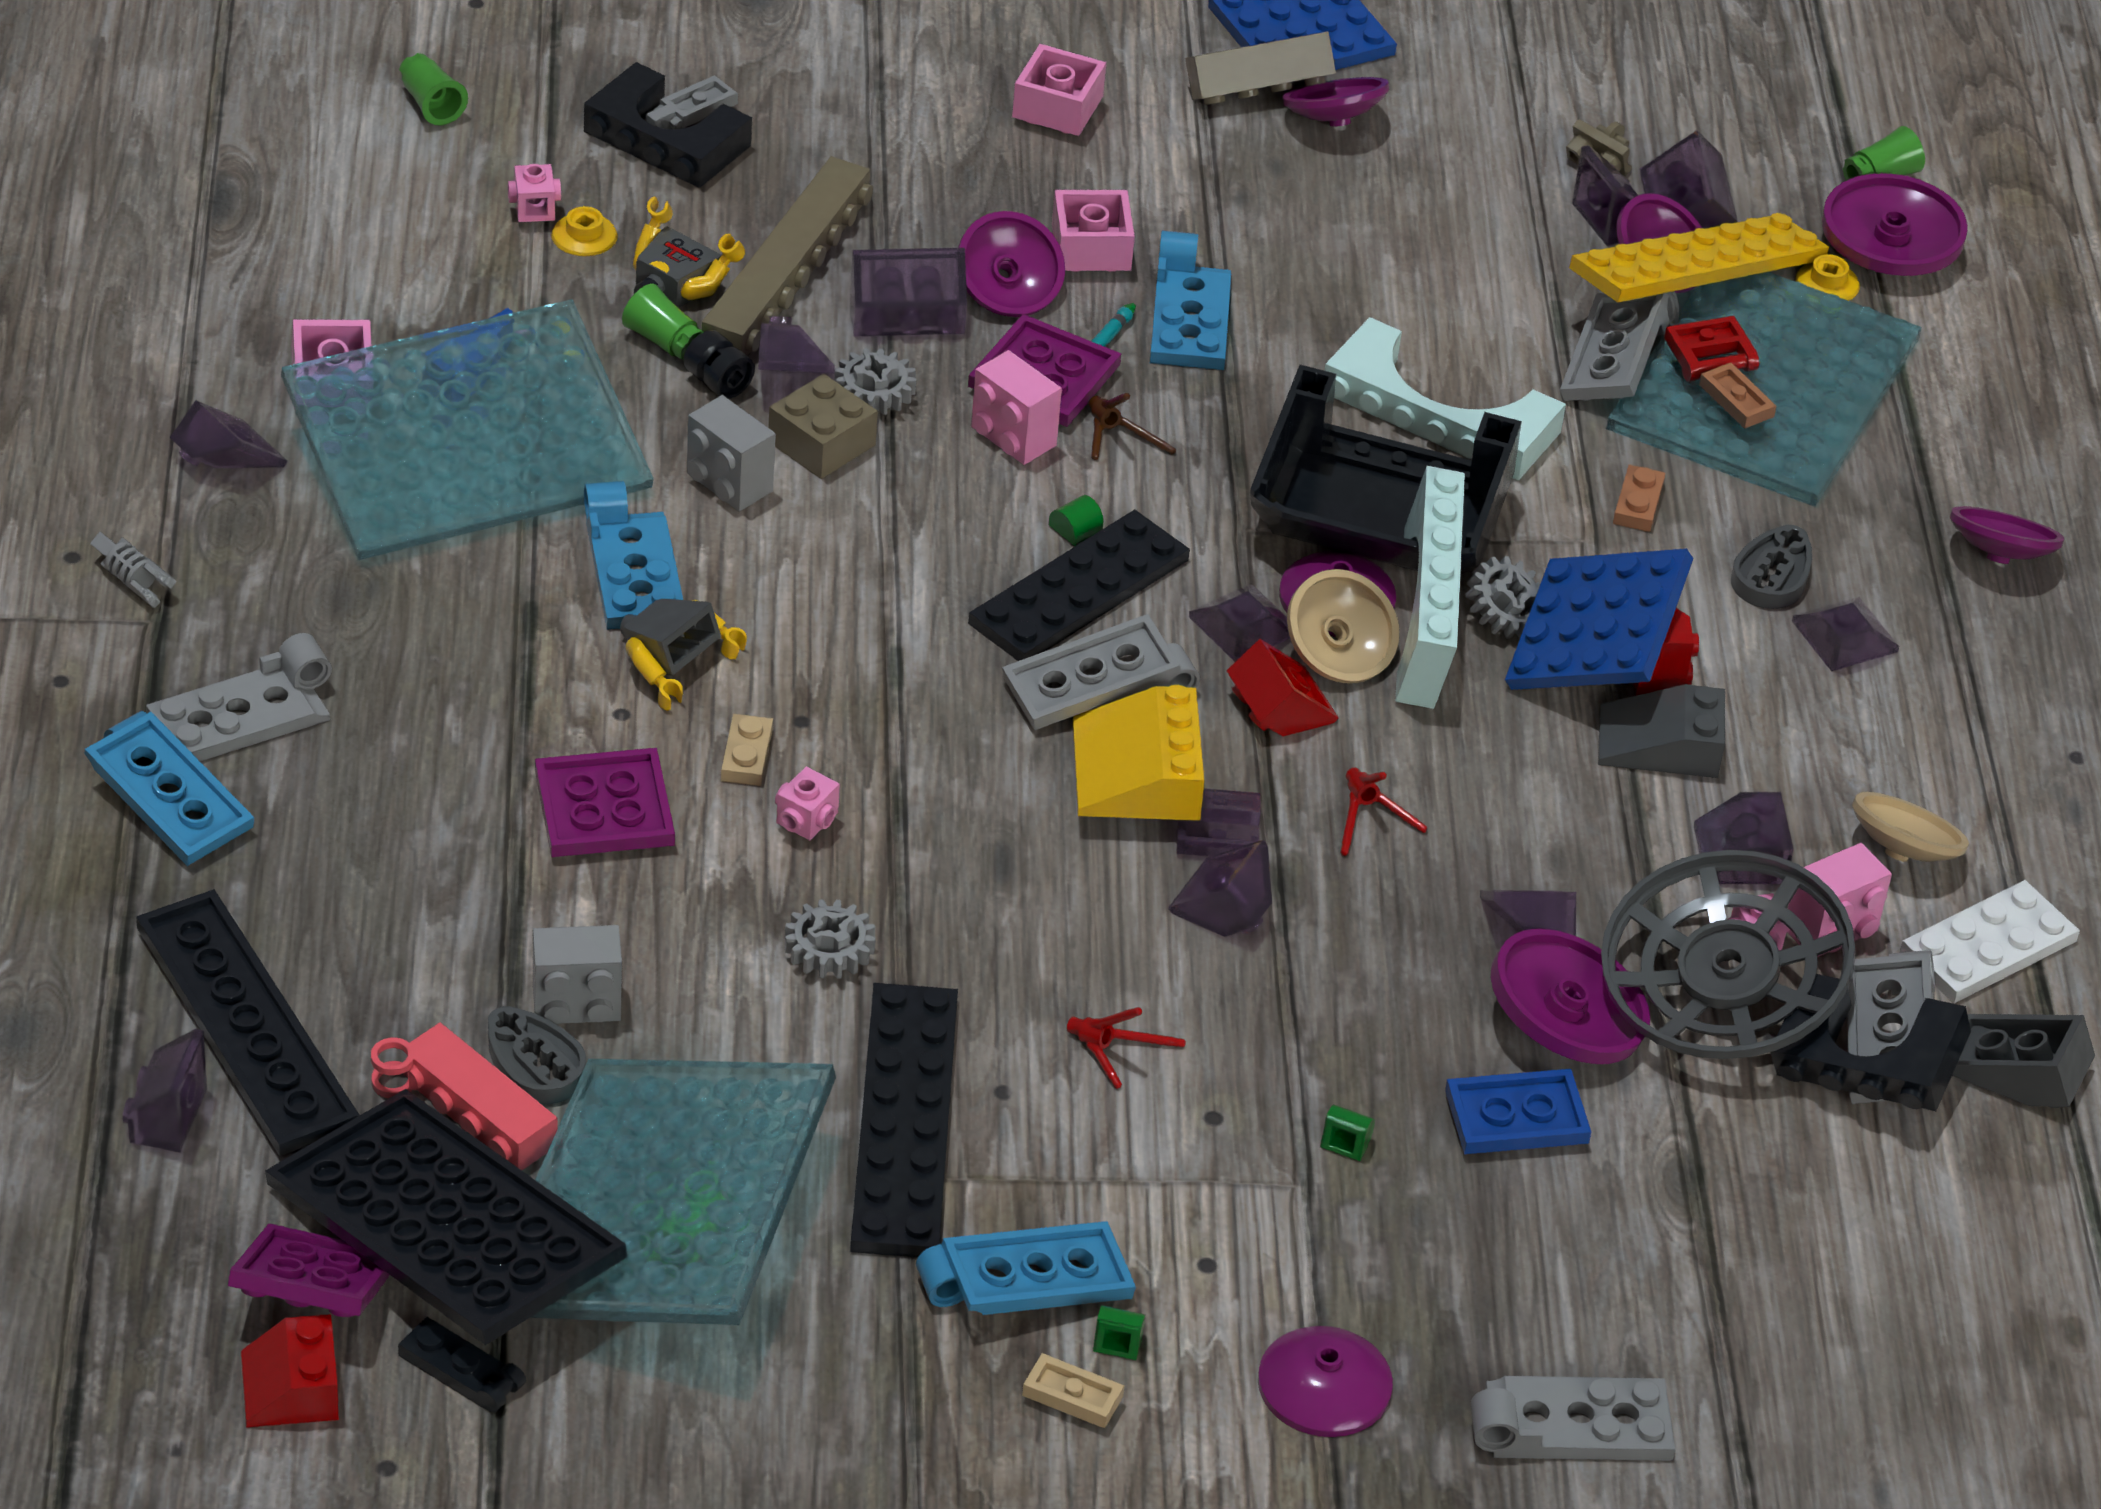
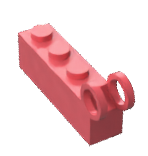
(470, 1093)

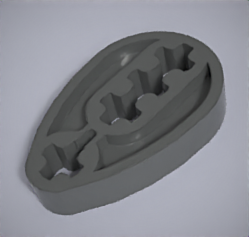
(1763, 553)
(535, 1036)

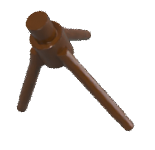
(1108, 417)

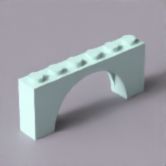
(1372, 384)
(1433, 627)

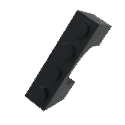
(689, 153)
(1909, 1074)

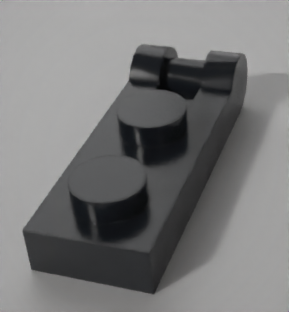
(461, 1365)

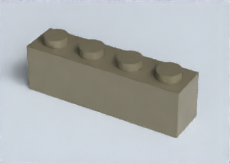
(1260, 66)

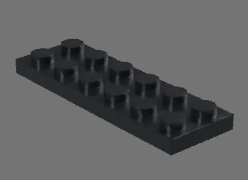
(1079, 586)

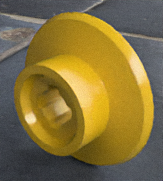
(584, 232)
(1830, 275)

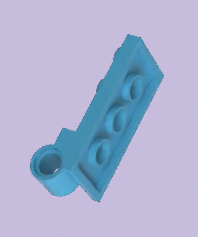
(1172, 300)
(610, 524)
(174, 764)
(960, 1267)

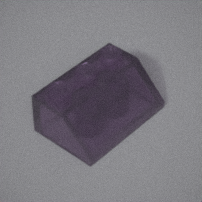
(1693, 177)
(908, 292)

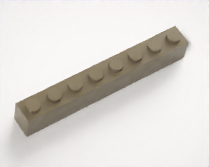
(791, 253)

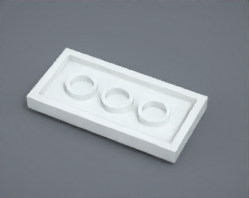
(1993, 940)

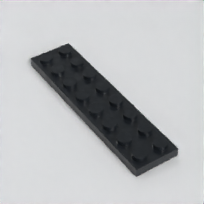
(246, 1021)
(904, 1120)

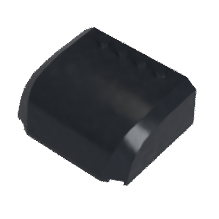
(1359, 487)

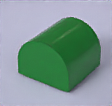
(1077, 519)
(1347, 1132)
(1119, 1332)

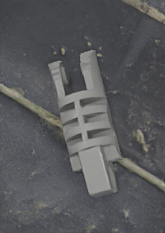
(132, 567)

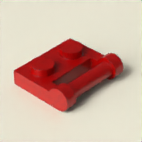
(1710, 339)

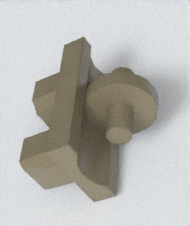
(1604, 140)

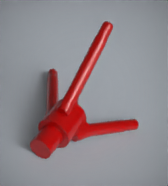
(1366, 792)
(1100, 1032)

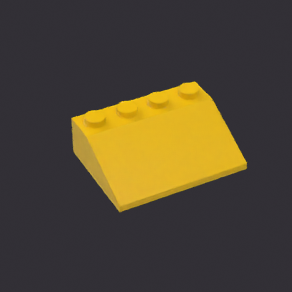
(1141, 756)

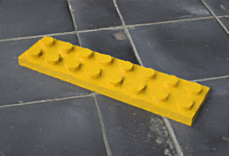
(1698, 257)

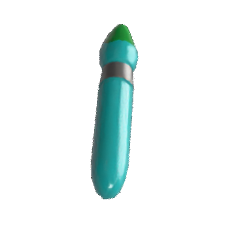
(1112, 328)

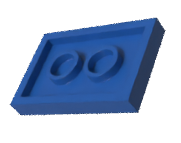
(1517, 1111)

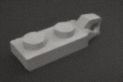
(692, 104)

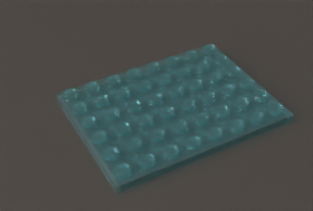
(1817, 362)
(464, 428)
(685, 1172)

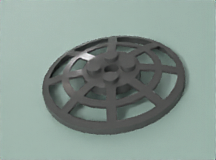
(1725, 941)

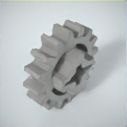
(878, 379)
(1505, 597)
(830, 938)

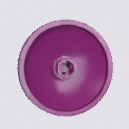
(1894, 224)
(1559, 996)

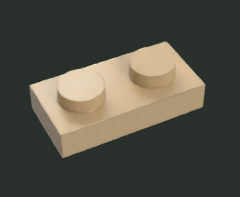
(747, 749)
(1073, 1390)

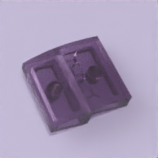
(1226, 823)

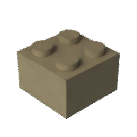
(823, 426)

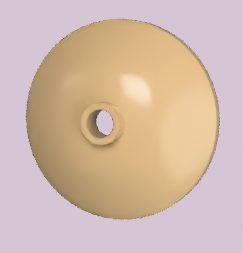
(1357, 616)
(1908, 829)

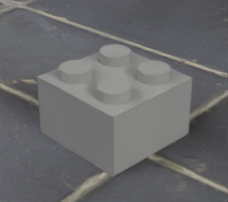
(730, 453)
(577, 973)

